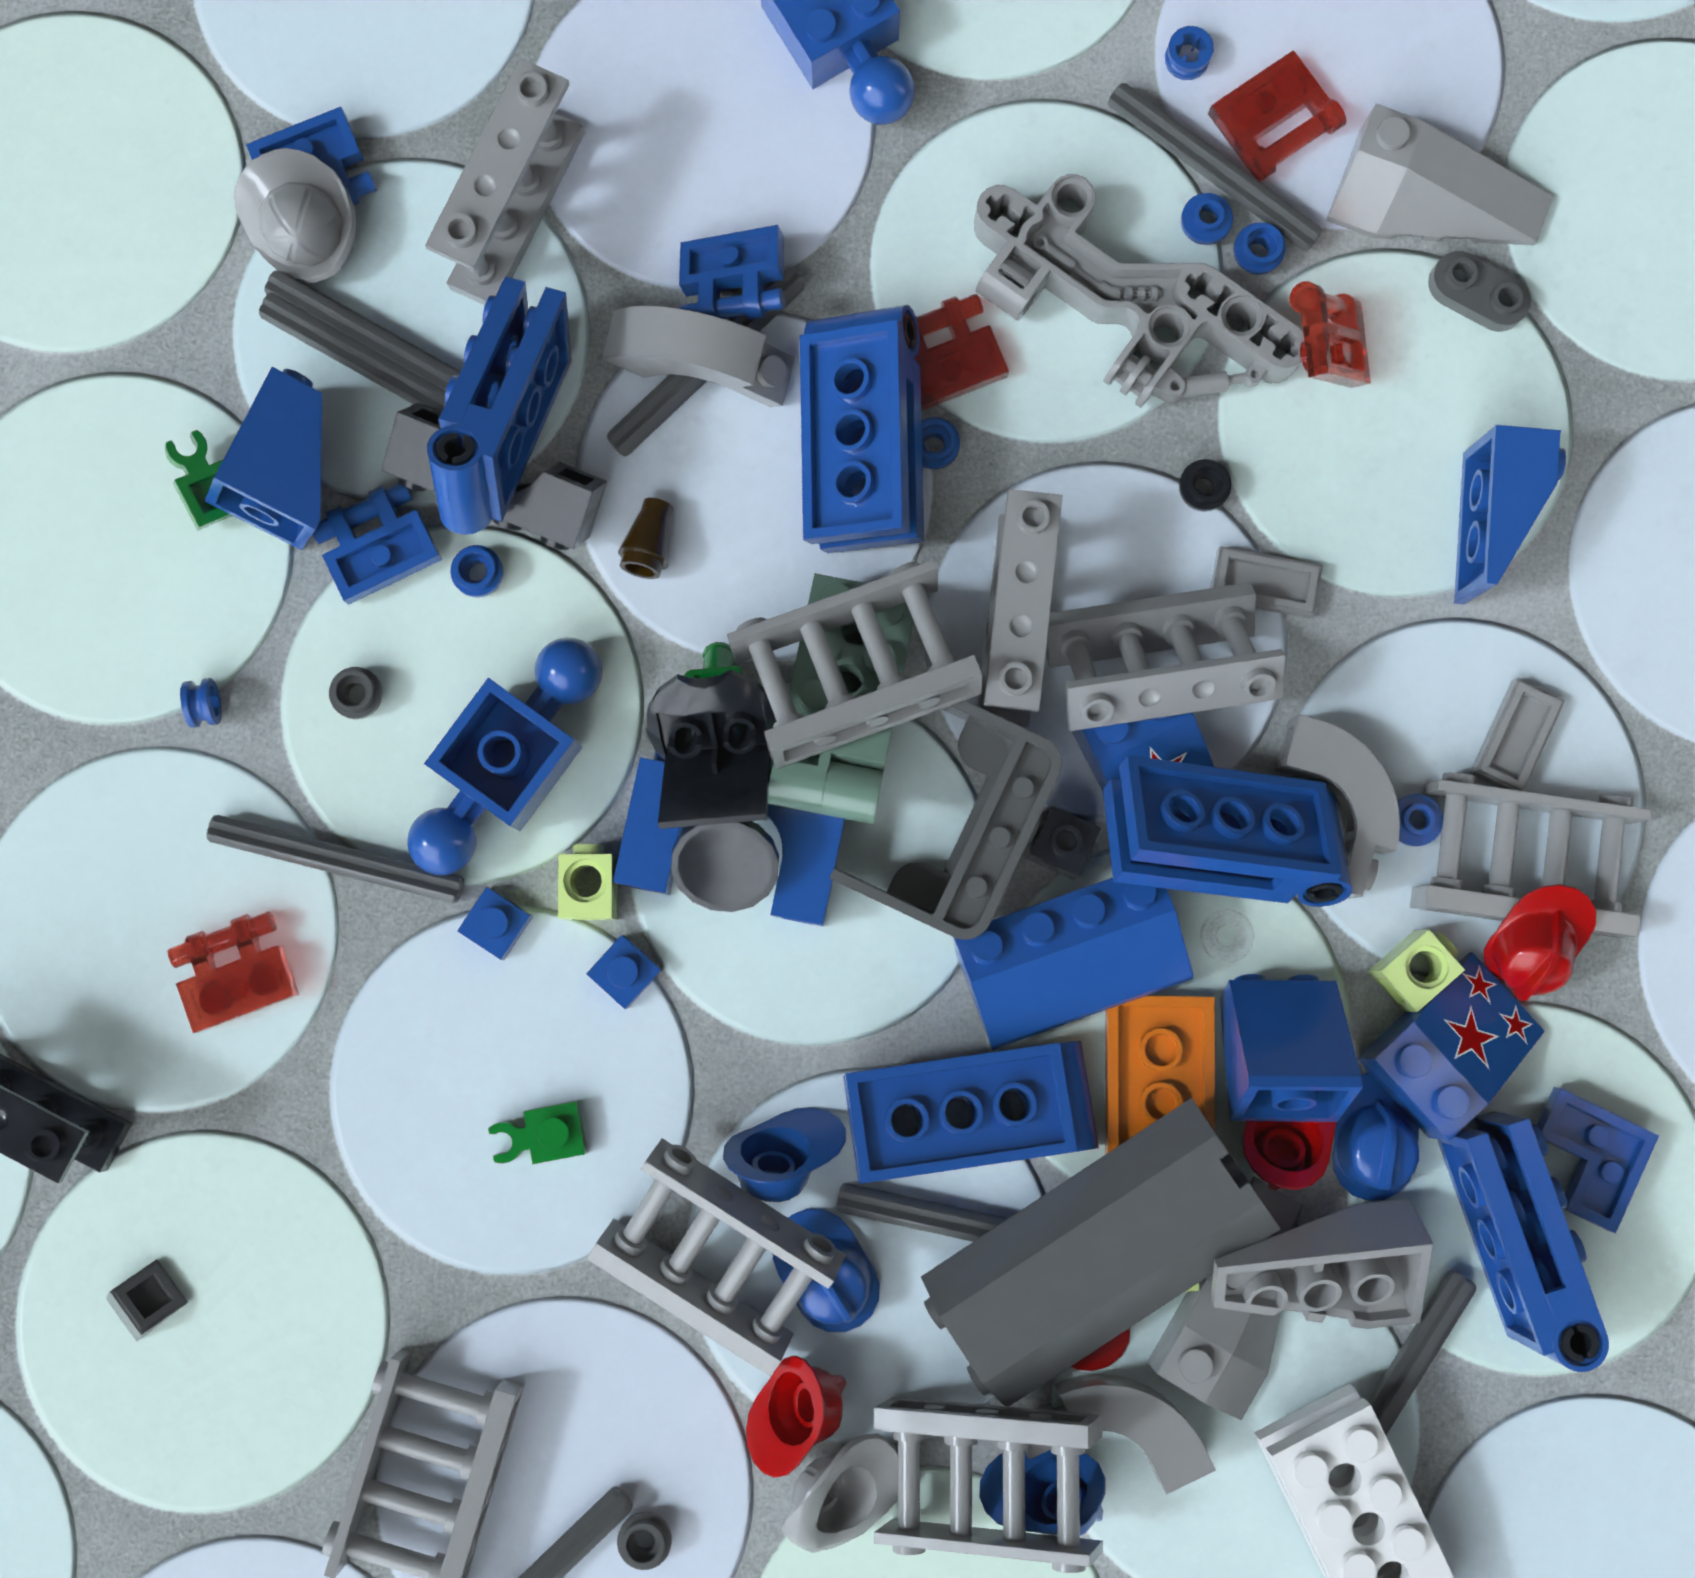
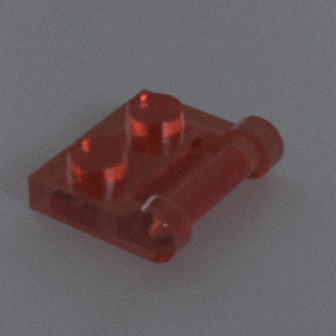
(1267, 103)
(1331, 350)

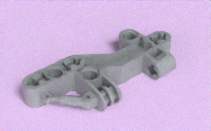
(1134, 295)

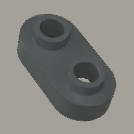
(1479, 295)

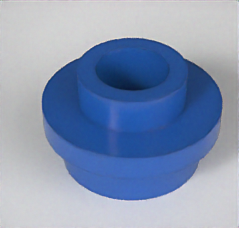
(1202, 232)
(1269, 238)
(947, 434)
(466, 560)
(1433, 820)

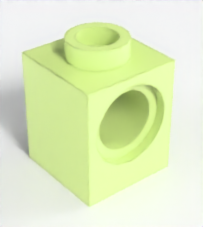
(598, 906)
(1394, 969)

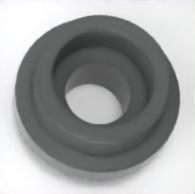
(344, 682)
(640, 1557)

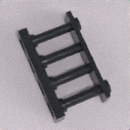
(53, 1126)

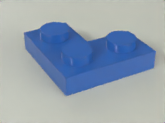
(1610, 1155)

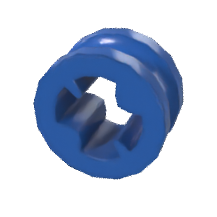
(1198, 39)
(201, 702)

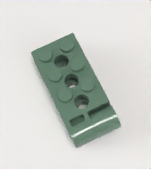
(848, 777)

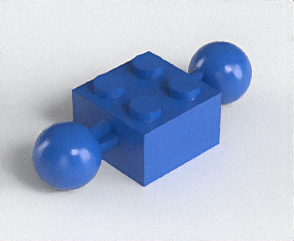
(842, 35)
(503, 755)

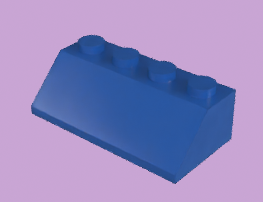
(1072, 958)

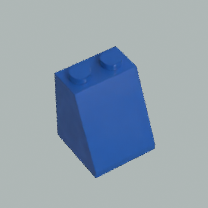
(276, 461)
(1287, 1050)

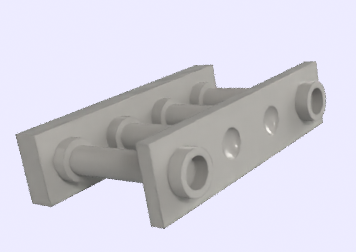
(506, 183)
(1020, 605)
(1157, 625)
(845, 715)
(1494, 903)
(692, 1296)
(1015, 1432)
(477, 1465)

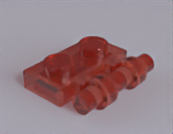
(961, 363)
(238, 987)

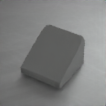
(146, 1299)

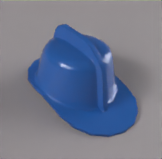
(1374, 1145)
(781, 1152)
(855, 1288)
(1042, 1492)

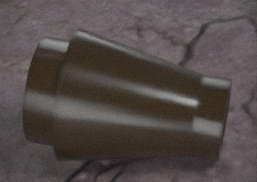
(647, 542)

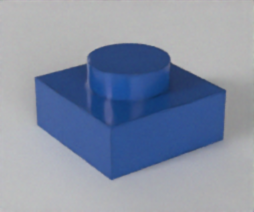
(495, 923)
(624, 972)

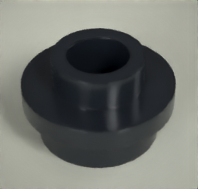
(1215, 474)

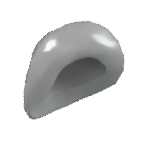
(296, 214)
(843, 1494)

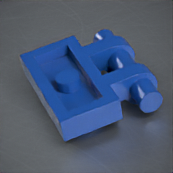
(329, 140)
(733, 262)
(382, 555)

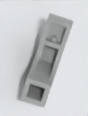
(698, 346)
(1360, 787)
(1144, 1418)

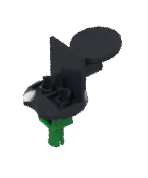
(716, 781)

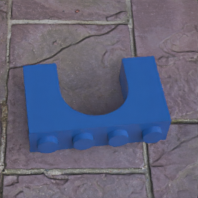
(807, 840)

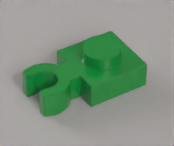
(196, 482)
(549, 1133)

